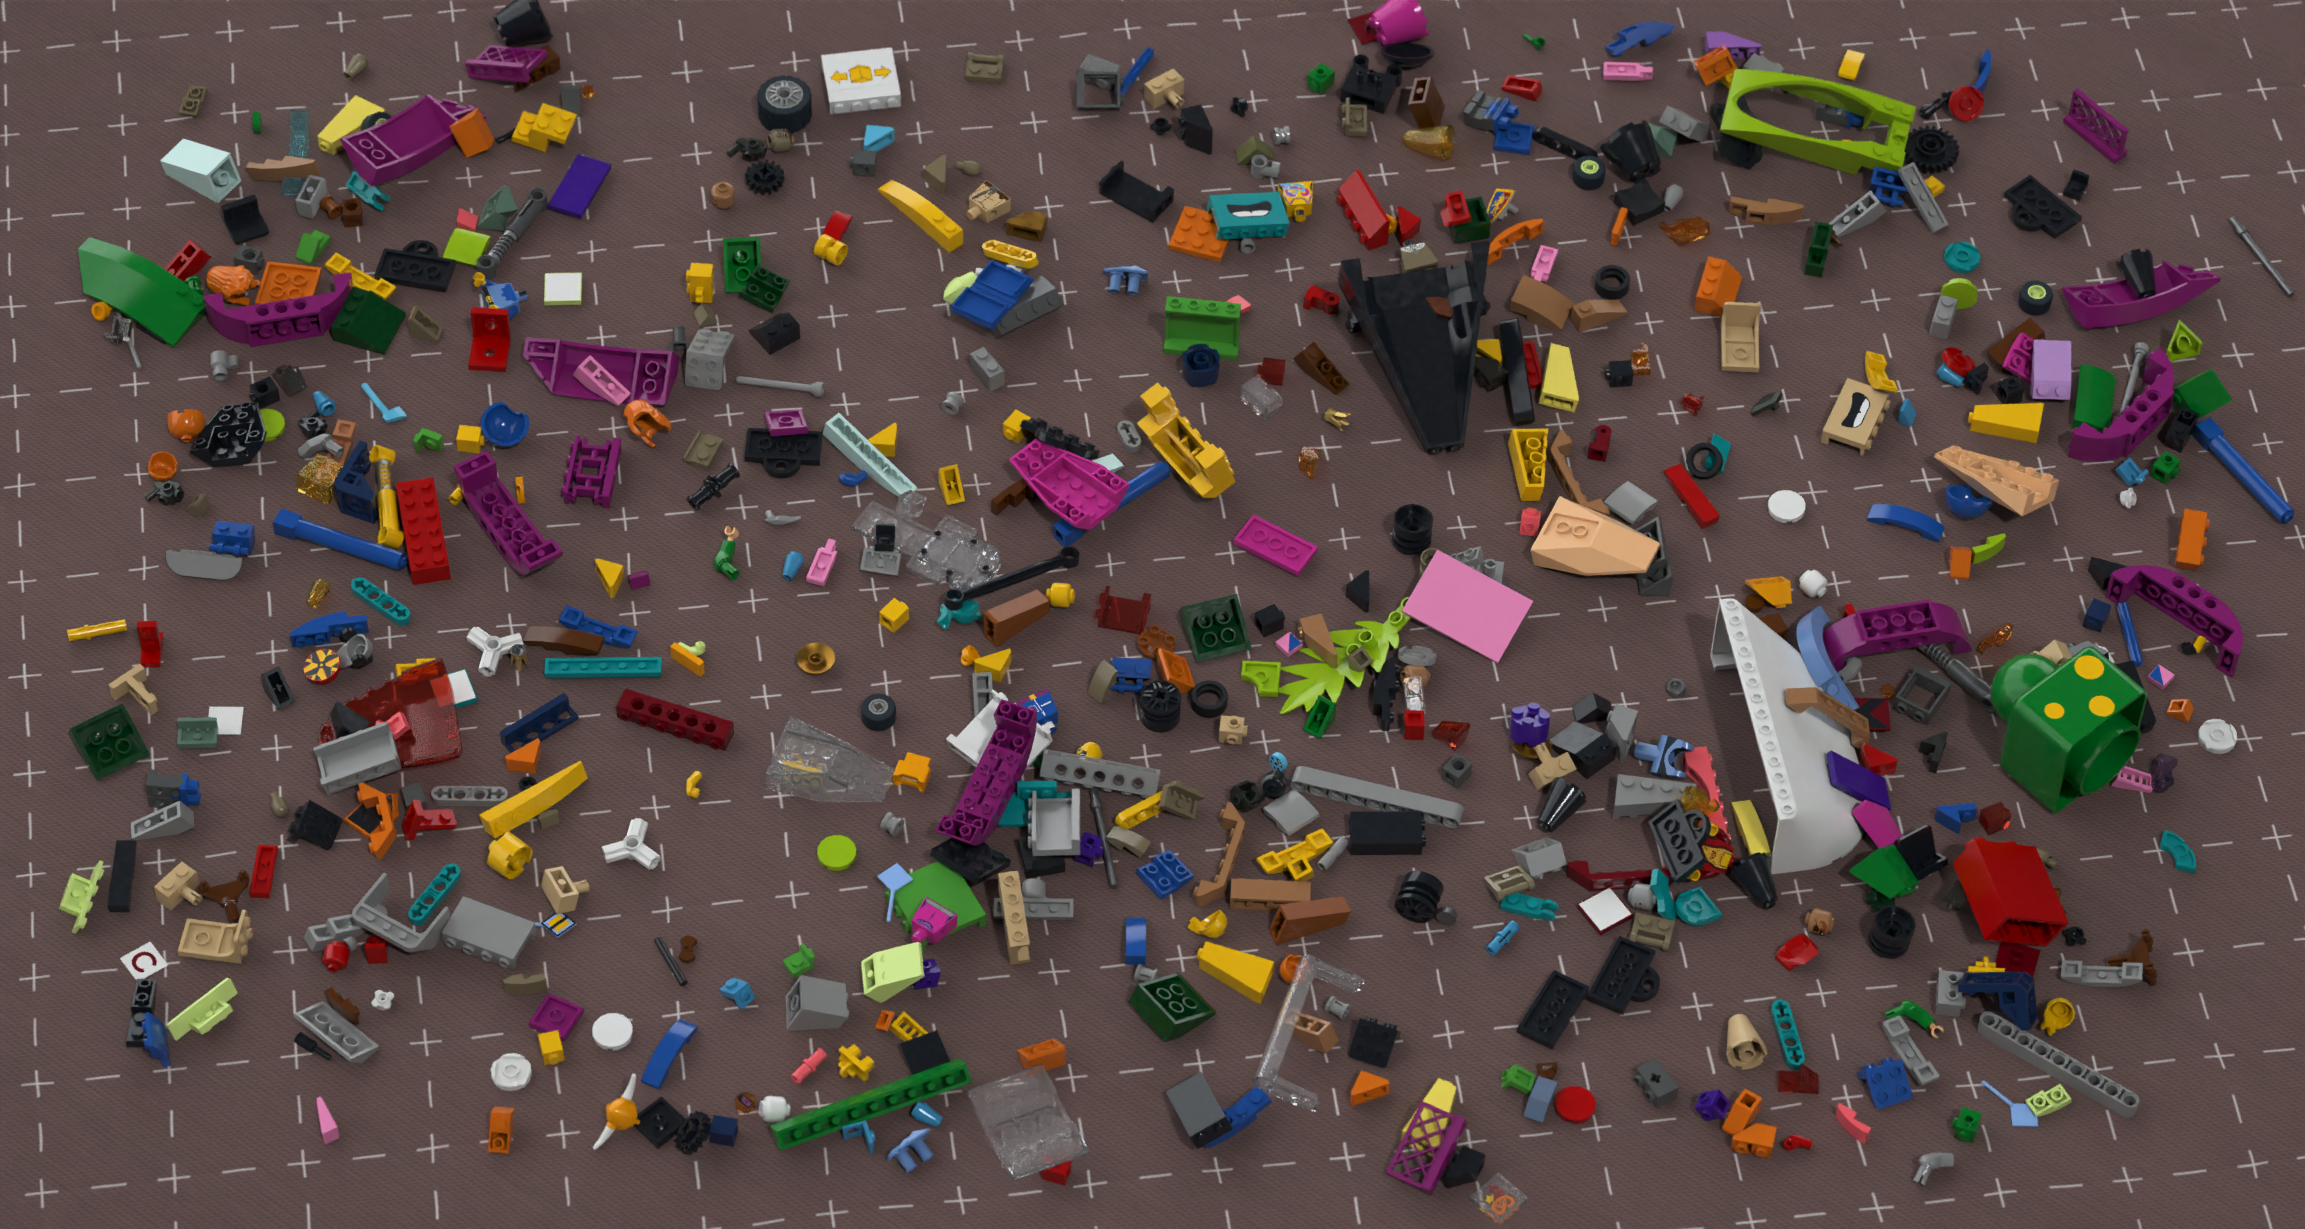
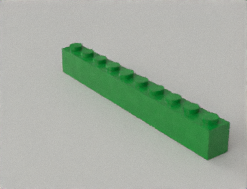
(870, 1104)

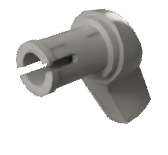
(320, 443)
(1851, 669)
(1930, 1162)

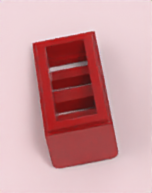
(1528, 89)

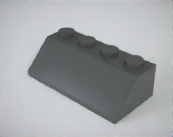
(1034, 303)

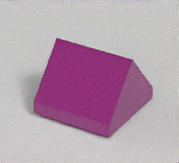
(638, 580)

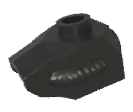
(1246, 796)

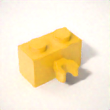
(700, 282)

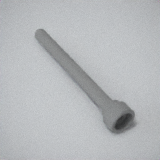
(2140, 352)
(816, 388)

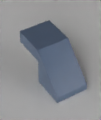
(1540, 1098)

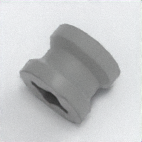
(1281, 135)
(952, 403)
(892, 824)

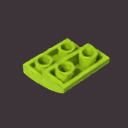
(466, 247)

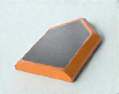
(368, 820)

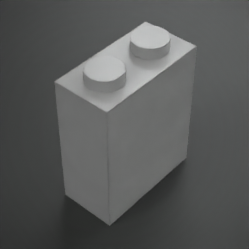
(1684, 123)

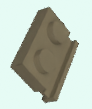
(703, 450)

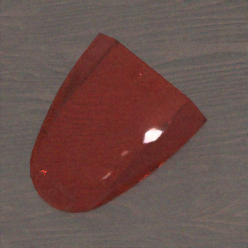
(428, 705)

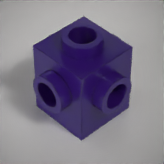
(1090, 849)
(931, 975)
(1712, 1105)

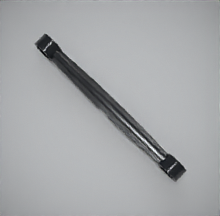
(1011, 578)

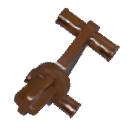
(226, 894)
(2138, 954)

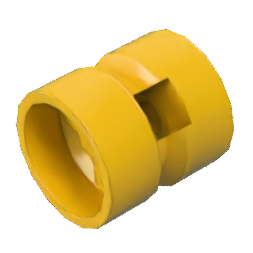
(829, 249)

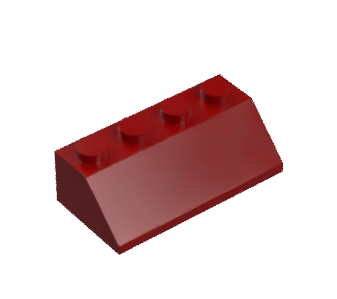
(1364, 211)

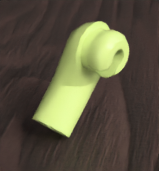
(697, 650)

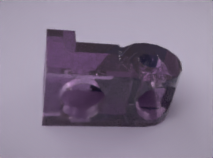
(2162, 772)

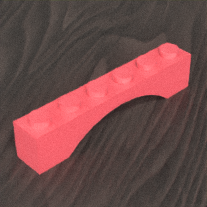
(1699, 770)

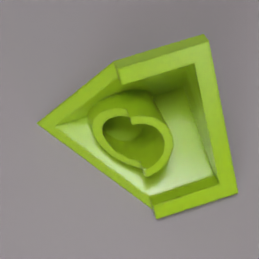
(2183, 343)

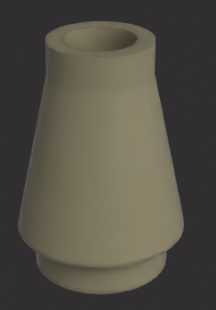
(356, 65)

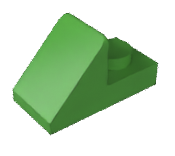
(312, 246)

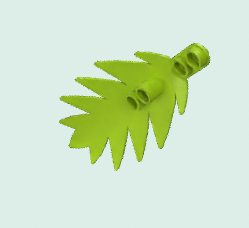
(1323, 676)

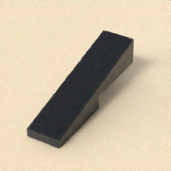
(122, 876)

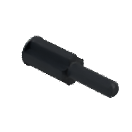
(310, 1045)

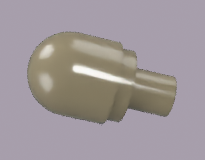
(969, 167)
(279, 805)
(2047, 858)

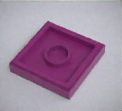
(786, 422)
(556, 1015)

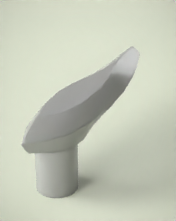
(779, 520)

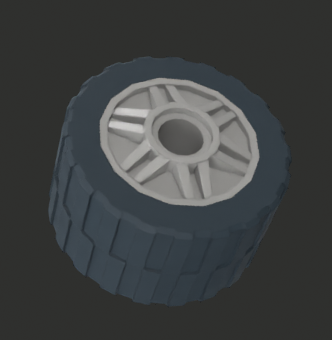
(784, 103)

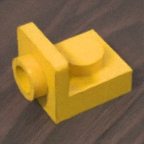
(1934, 186)

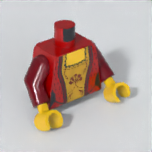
(1719, 855)

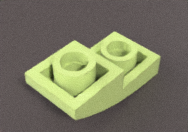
(2048, 1102)

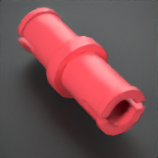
(808, 1066)

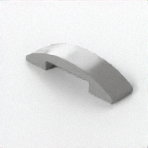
(2101, 975)
(1905, 1049)

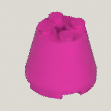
(1399, 22)

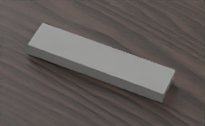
(1922, 197)

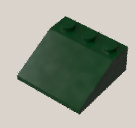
(367, 321)
(1215, 628)
(108, 742)
(1170, 1006)

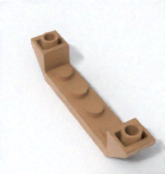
(1557, 455)
(1803, 698)
(1209, 891)

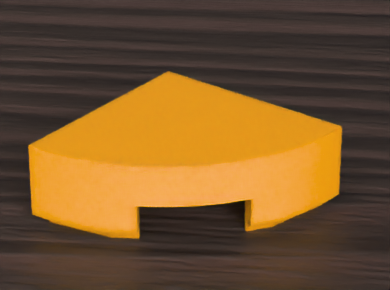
(520, 490)

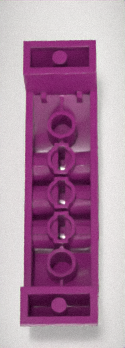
(502, 516)
(2184, 603)

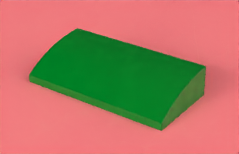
(2094, 398)

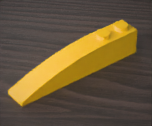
(924, 214)
(532, 801)

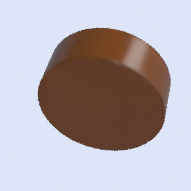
(1754, 603)

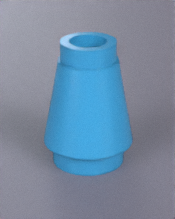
(1949, 376)
(324, 404)
(792, 565)
(926, 1114)

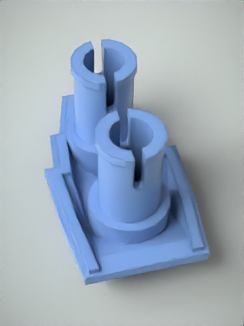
(1132, 273)
(915, 1141)

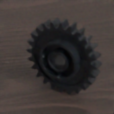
(1931, 149)

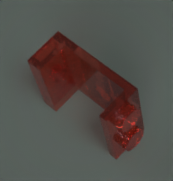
(1123, 613)

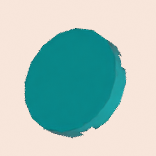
(1962, 257)

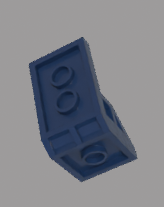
(351, 488)
(2015, 993)

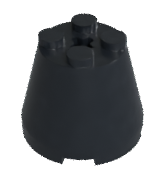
(523, 23)
(1633, 151)

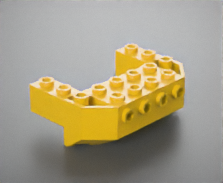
(1195, 461)

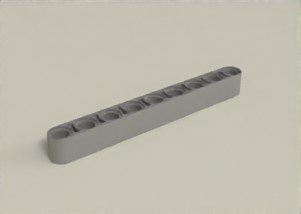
(1375, 796)
(2064, 1071)

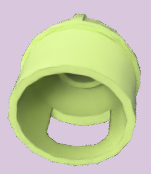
(958, 285)

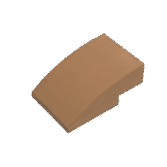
(1541, 303)

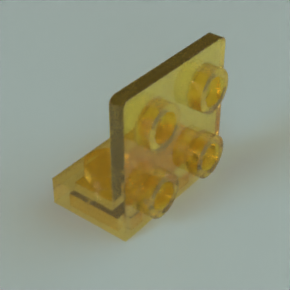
(318, 478)

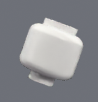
(1813, 583)
(774, 1109)

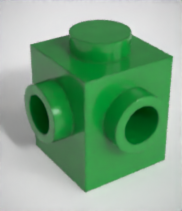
(1320, 78)
(2165, 468)
(1966, 1125)

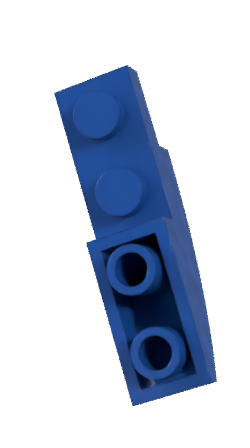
(1642, 32)
(322, 628)
(1243, 1113)

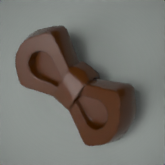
(688, 943)

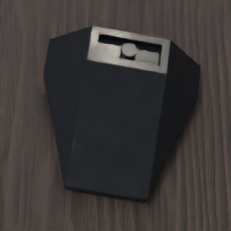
(231, 435)

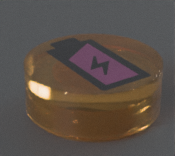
(745, 1102)

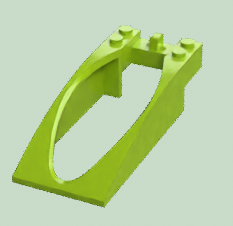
(1839, 155)

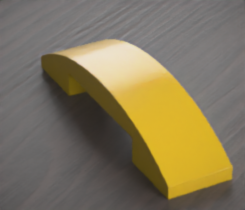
(338, 264)
(1875, 370)
(1312, 847)

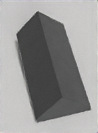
(1659, 576)

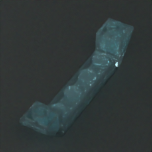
(298, 147)

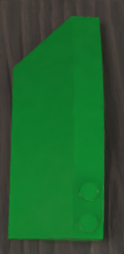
(140, 290)

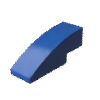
(1135, 941)

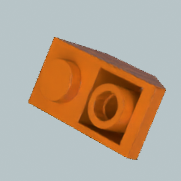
(1742, 1112)
(501, 1129)
(1755, 1140)

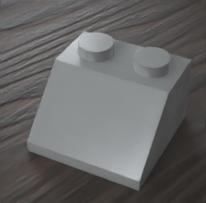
(1621, 729)
(1540, 857)

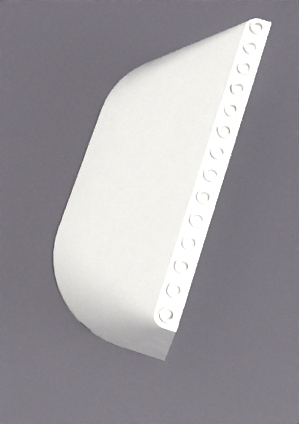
(1811, 813)

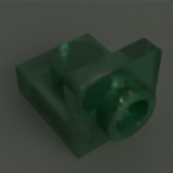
(1878, 900)

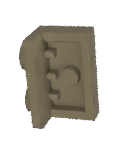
(1355, 119)
(1180, 799)

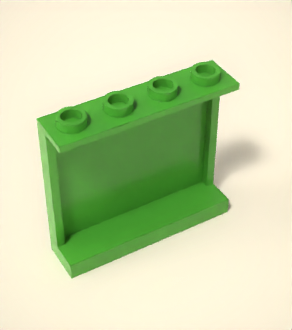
(1202, 323)
(943, 887)

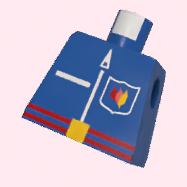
(1045, 707)

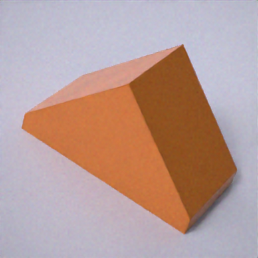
(1960, 562)
(525, 758)
(1368, 1088)

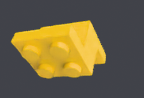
(540, 129)

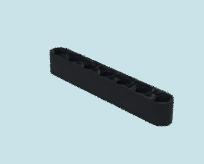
(1517, 371)

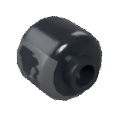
(1274, 784)

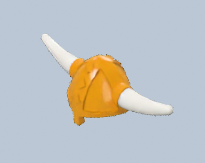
(620, 1113)

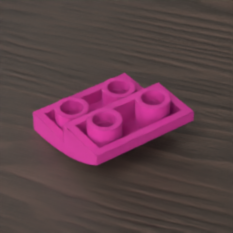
(2020, 357)

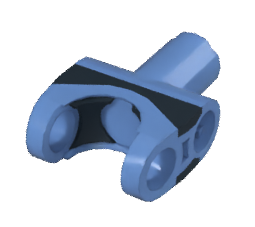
(1663, 756)

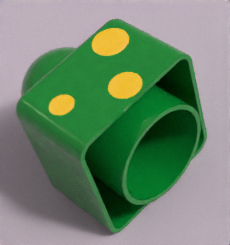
(2066, 723)

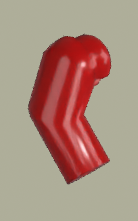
(1796, 1141)

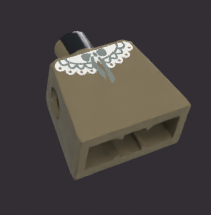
(1416, 257)

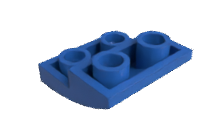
(1165, 874)
(156, 1039)

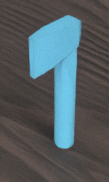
(388, 415)

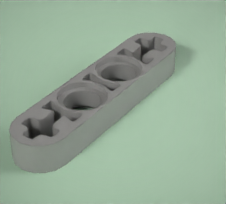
(469, 799)

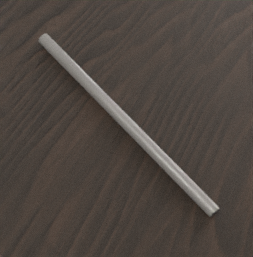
(130, 344)

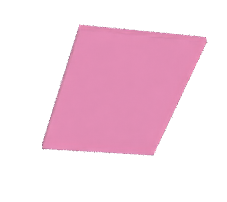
(1467, 606)

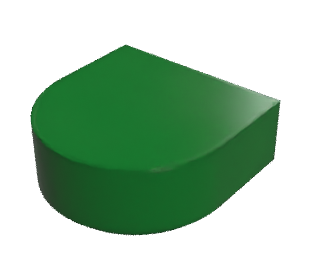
(257, 124)

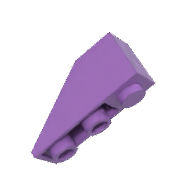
(1737, 46)

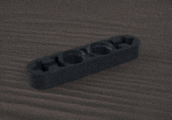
(1546, 137)

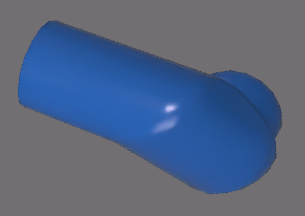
(851, 479)

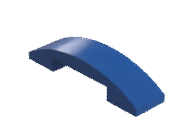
(1984, 70)
(1906, 518)
(618, 637)
(666, 1053)

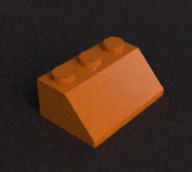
(1717, 286)

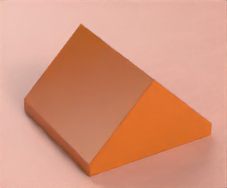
(472, 133)
(1175, 670)
(1049, 1053)

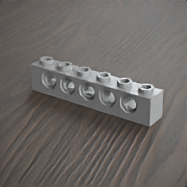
(1092, 765)

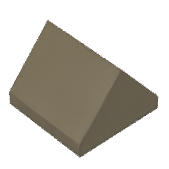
(704, 315)
(198, 505)
(1359, 659)
(548, 818)

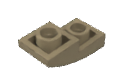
(193, 101)
(1101, 682)
(1123, 837)
(519, 986)

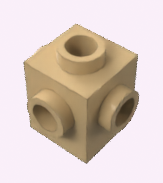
(1232, 730)

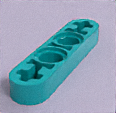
(378, 603)
(437, 896)
(1790, 1034)

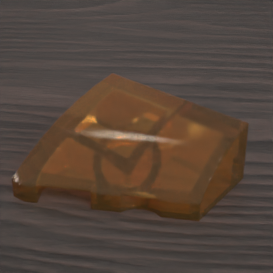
(1686, 230)
(1996, 637)

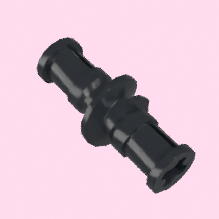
(713, 486)

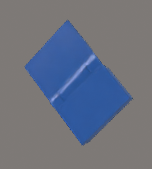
(991, 294)

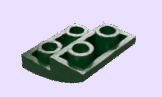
(765, 288)

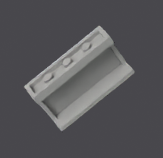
(357, 758)
(1054, 825)
(487, 932)

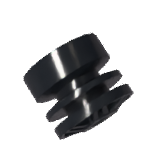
(1412, 529)
(1160, 706)
(1419, 896)
(1891, 932)

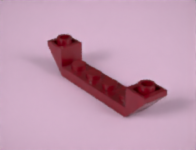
(1579, 873)

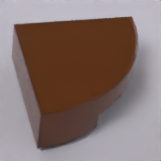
(1547, 1070)

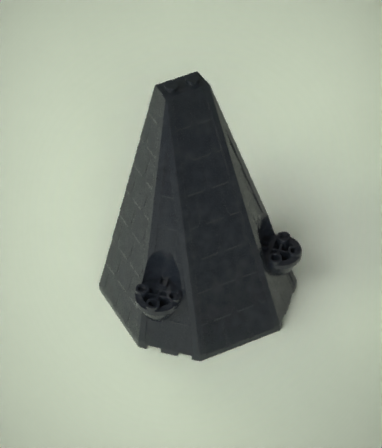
(1423, 354)

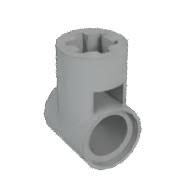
(1262, 167)

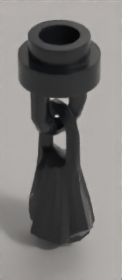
(1929, 109)

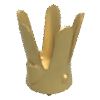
(1335, 418)
(518, 653)

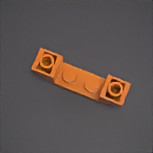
(381, 840)

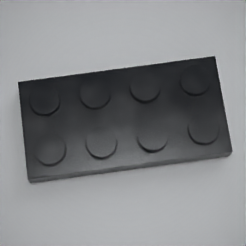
(1553, 1009)

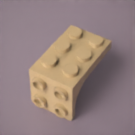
(1740, 337)
(216, 940)

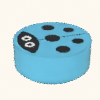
(1278, 761)

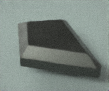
(1768, 401)

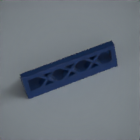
(530, 723)

